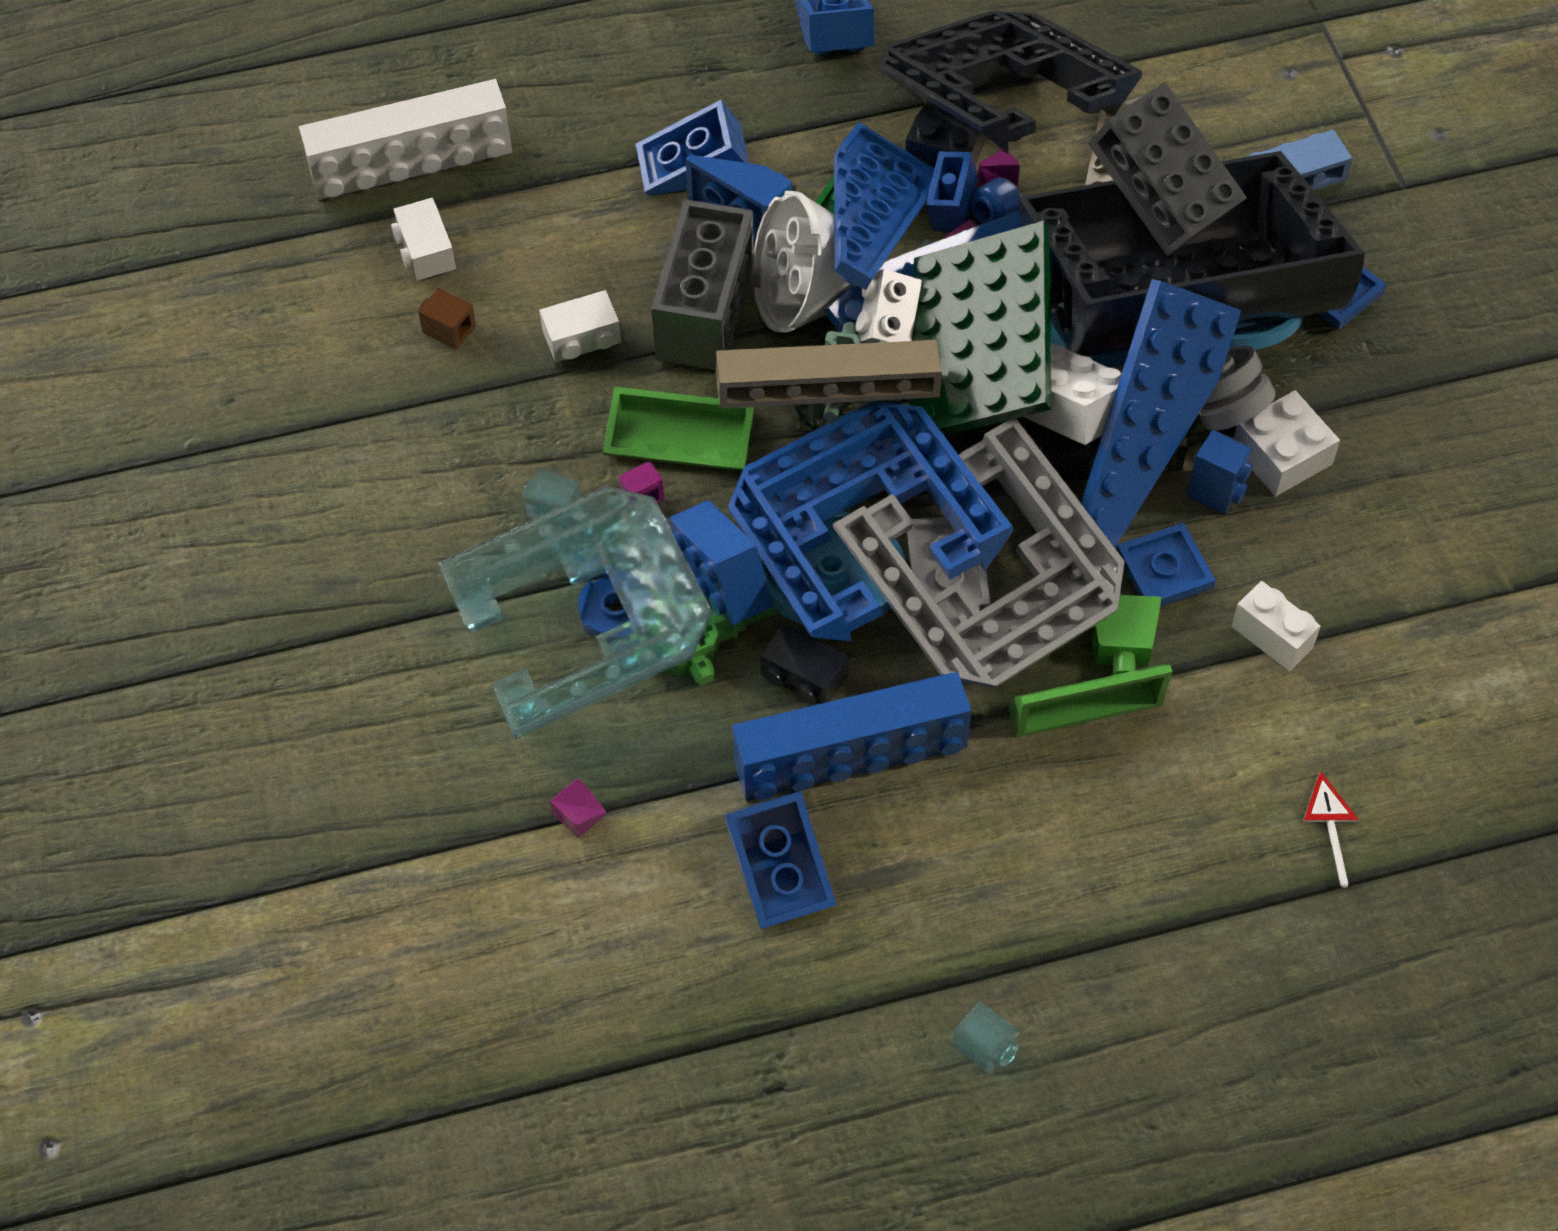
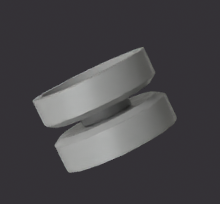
(1240, 391)

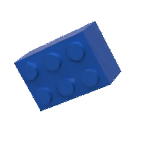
(722, 562)

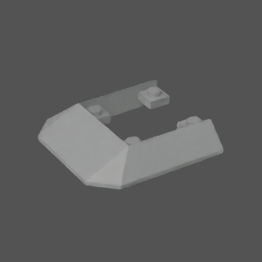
(1069, 556)

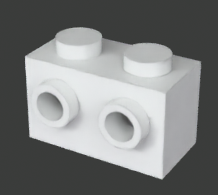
(424, 239)
(888, 308)
(580, 326)
(1276, 625)

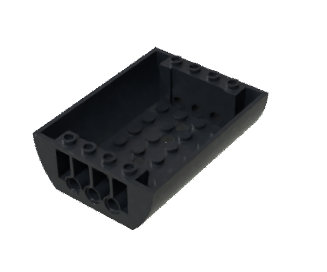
(1268, 256)

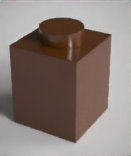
(447, 318)

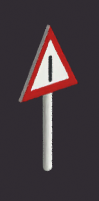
(1329, 807)

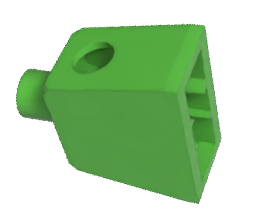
(1127, 635)

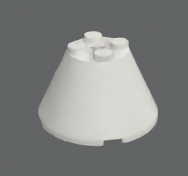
(795, 263)

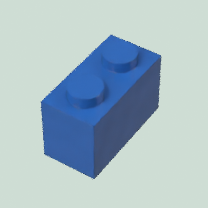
(951, 190)
(1220, 472)

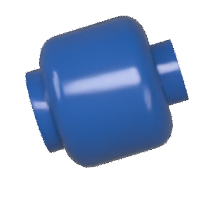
(995, 200)

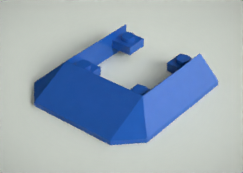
(867, 451)

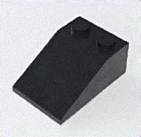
(936, 133)

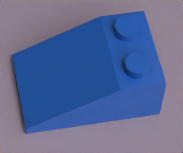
(836, 25)
(707, 133)
(734, 185)
(780, 859)

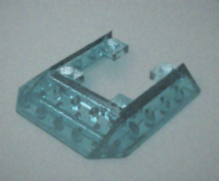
(587, 537)

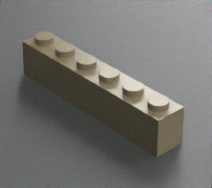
(828, 374)

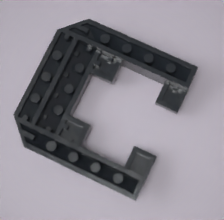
(955, 58)

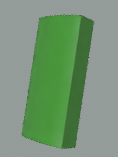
(678, 429)
(1089, 700)

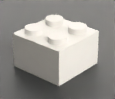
(1287, 443)

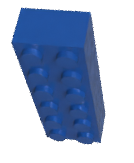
(851, 736)

